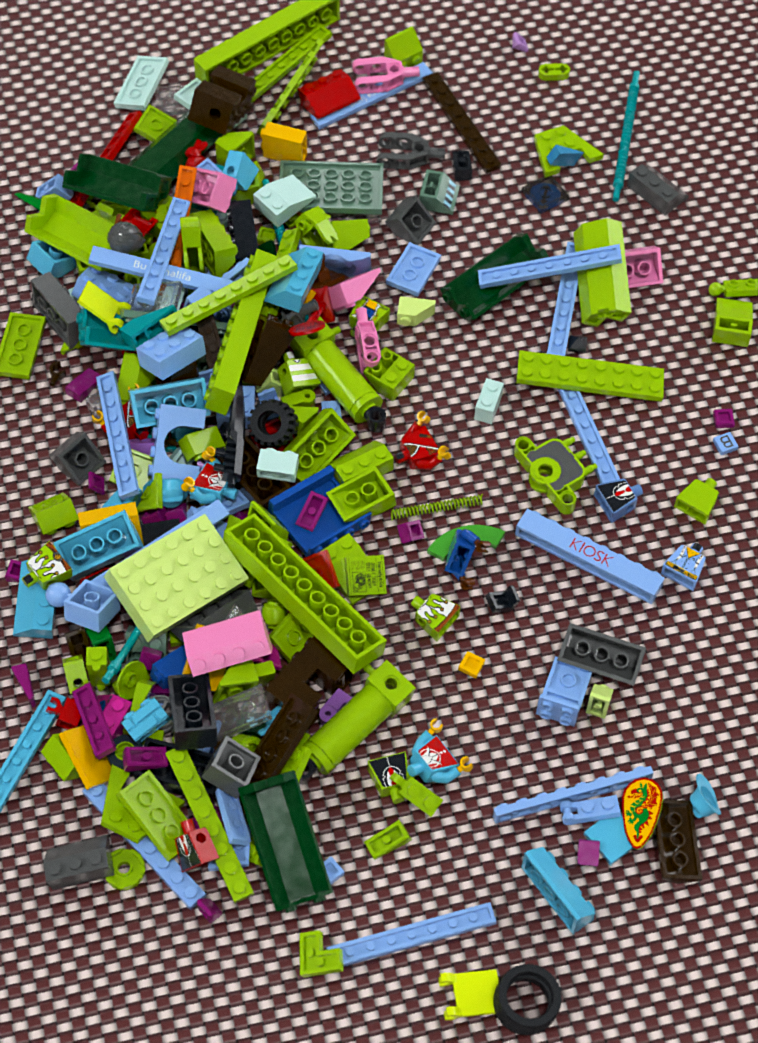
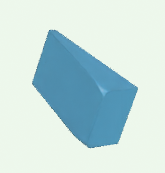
(563, 156)

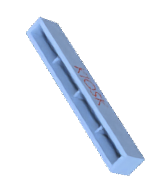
(589, 556)

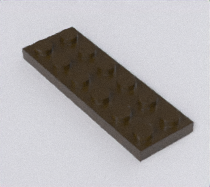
(282, 738)

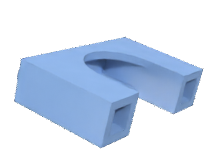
(169, 418)

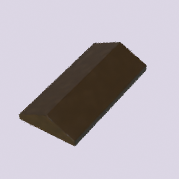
(678, 843)

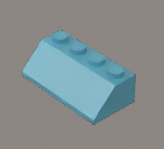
(293, 289)
(178, 393)
(99, 544)
(33, 613)
(558, 889)

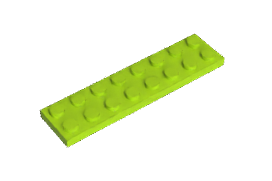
(590, 376)

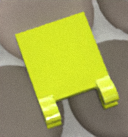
(102, 305)
(472, 993)

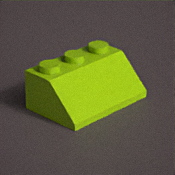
(361, 460)

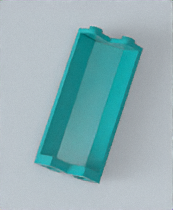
(95, 333)

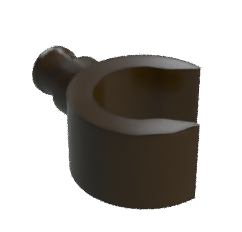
(56, 376)
(170, 441)

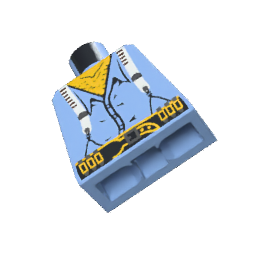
(685, 565)

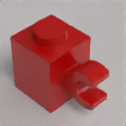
(68, 714)

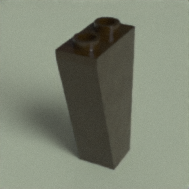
(266, 348)

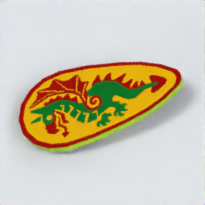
(641, 810)

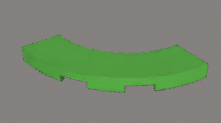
(441, 545)

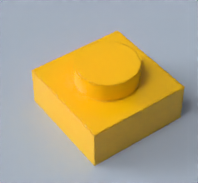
(471, 664)

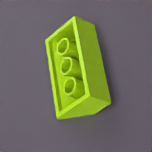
(217, 244)
(320, 443)

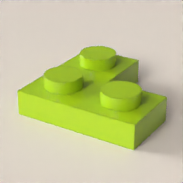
(314, 959)

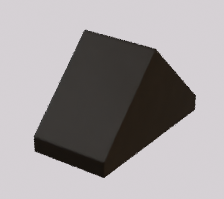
(77, 643)

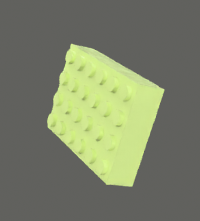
(176, 577)

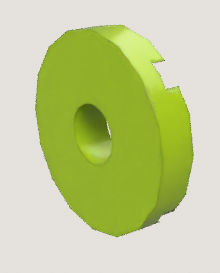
(134, 876)

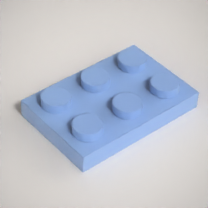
(413, 269)

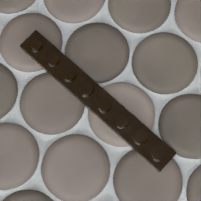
(462, 122)

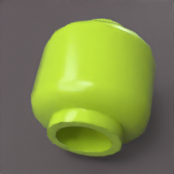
(273, 613)

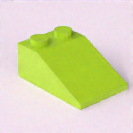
(362, 495)
(338, 551)

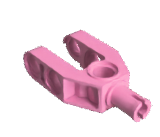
(393, 69)
(365, 337)

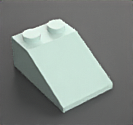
(282, 199)

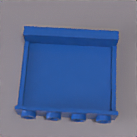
(330, 528)

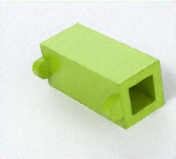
(96, 663)

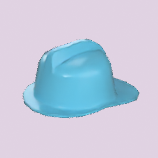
(171, 492)
(704, 798)

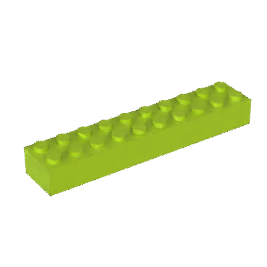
(267, 37)
(236, 341)
(304, 593)

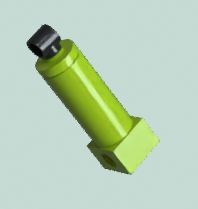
(341, 376)
(382, 696)

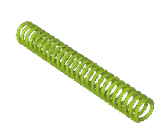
(436, 506)

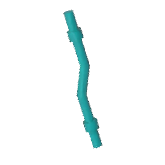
(115, 665)

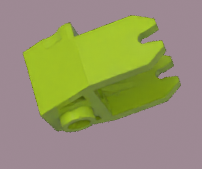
(313, 221)

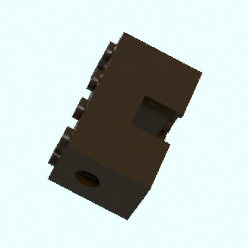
(223, 100)
(312, 664)

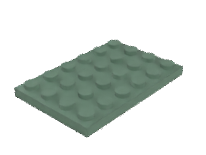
(340, 185)

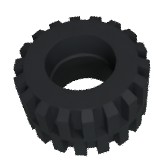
(259, 418)

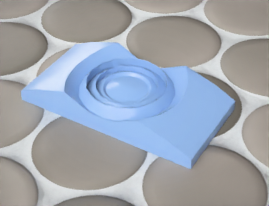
(345, 261)

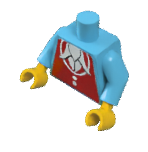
(208, 484)
(433, 760)

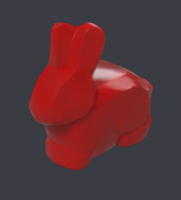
(194, 153)

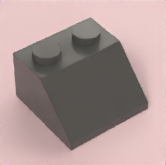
(411, 220)
(77, 457)
(231, 767)

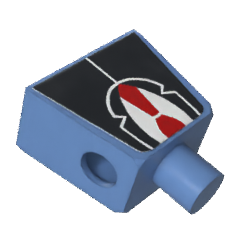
(617, 498)

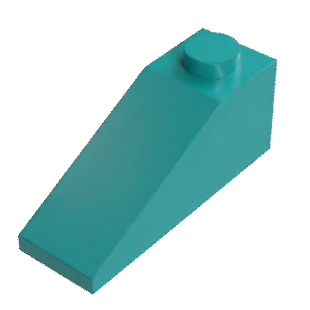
(145, 327)

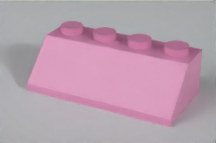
(644, 266)
(227, 643)

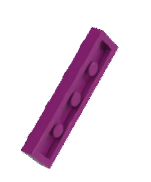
(94, 721)

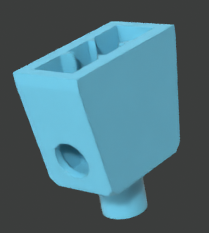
(241, 168)

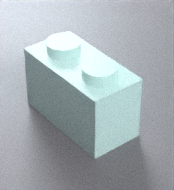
(488, 401)
(277, 465)

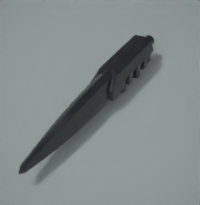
(234, 447)

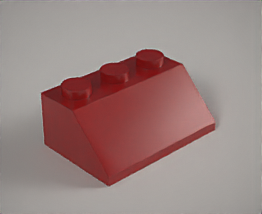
(328, 94)

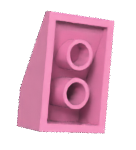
(213, 190)
(351, 290)

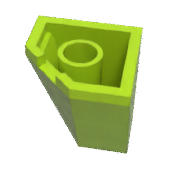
(349, 233)
(133, 373)

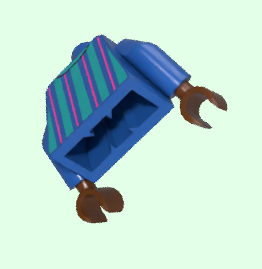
(460, 555)

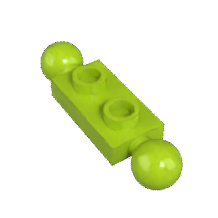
(735, 288)

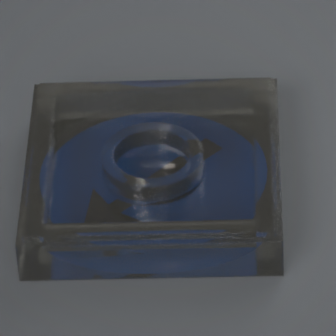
(545, 193)

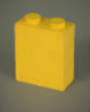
(283, 142)

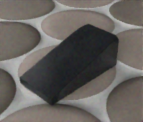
(462, 165)

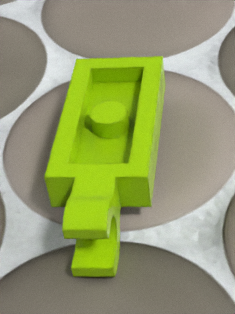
(417, 794)

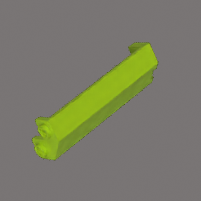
(69, 228)
(605, 288)

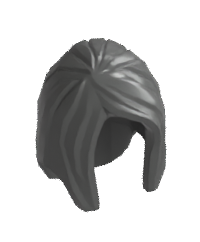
(125, 238)

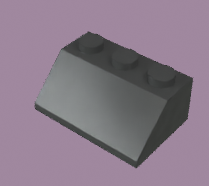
(656, 189)
(78, 862)

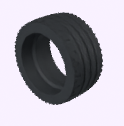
(539, 977)

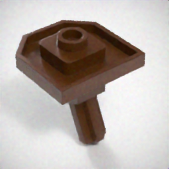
(327, 277)

